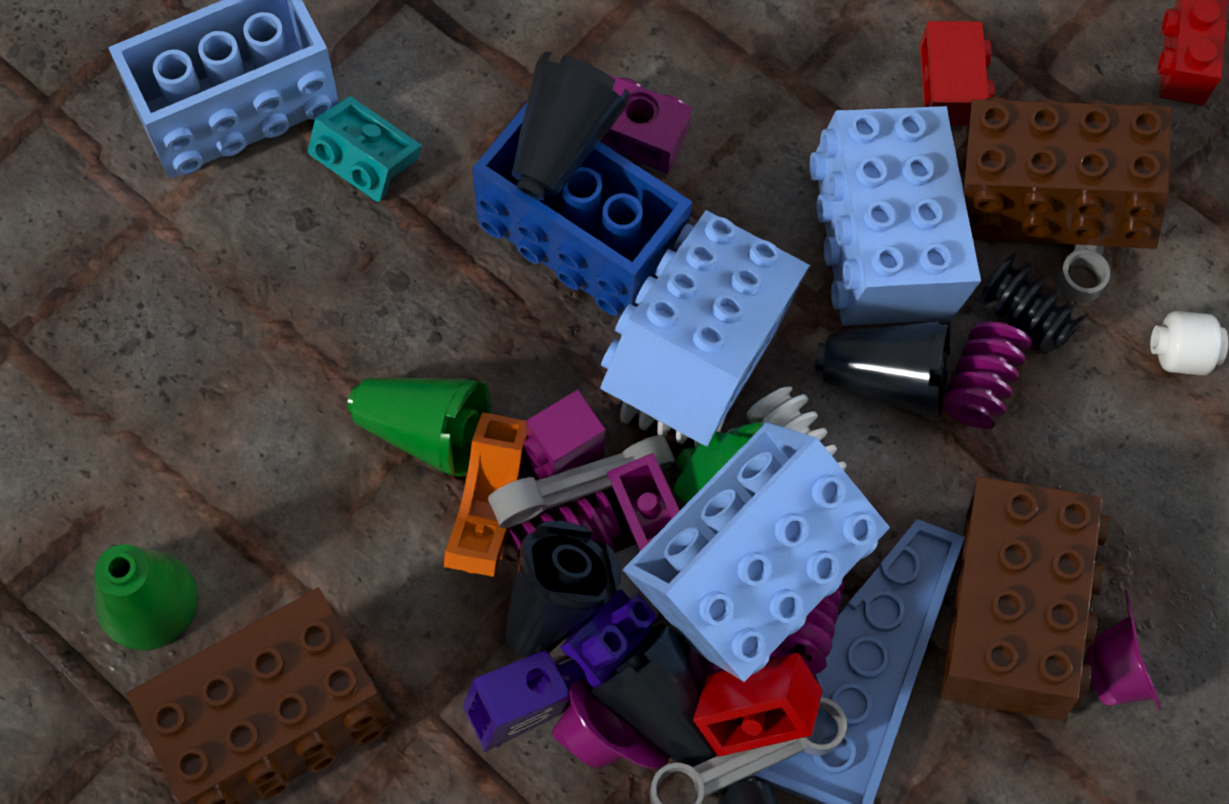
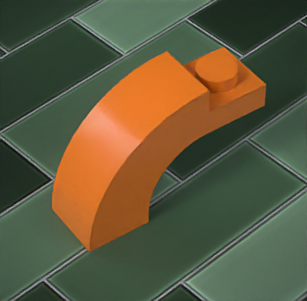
(494, 462)

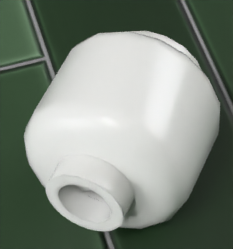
(1189, 343)

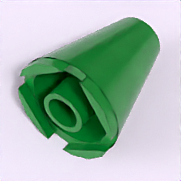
(423, 416)
(143, 596)

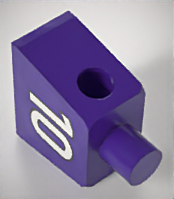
(519, 697)

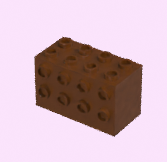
(1067, 172)
(1025, 599)
(260, 707)

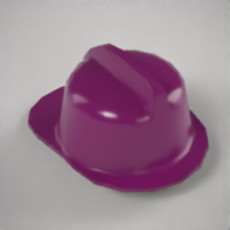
(1118, 665)
(600, 736)

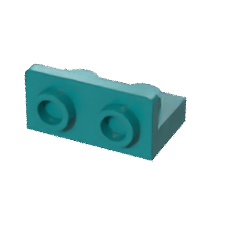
(361, 147)

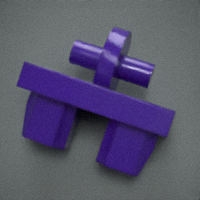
(610, 636)

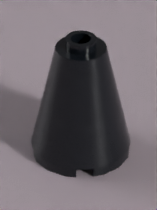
(563, 123)
(891, 364)
(558, 586)
(658, 697)

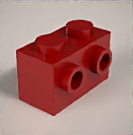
(1192, 50)
(955, 67)
(763, 710)

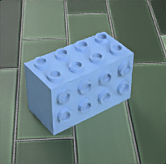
(225, 79)
(894, 216)
(701, 326)
(757, 549)

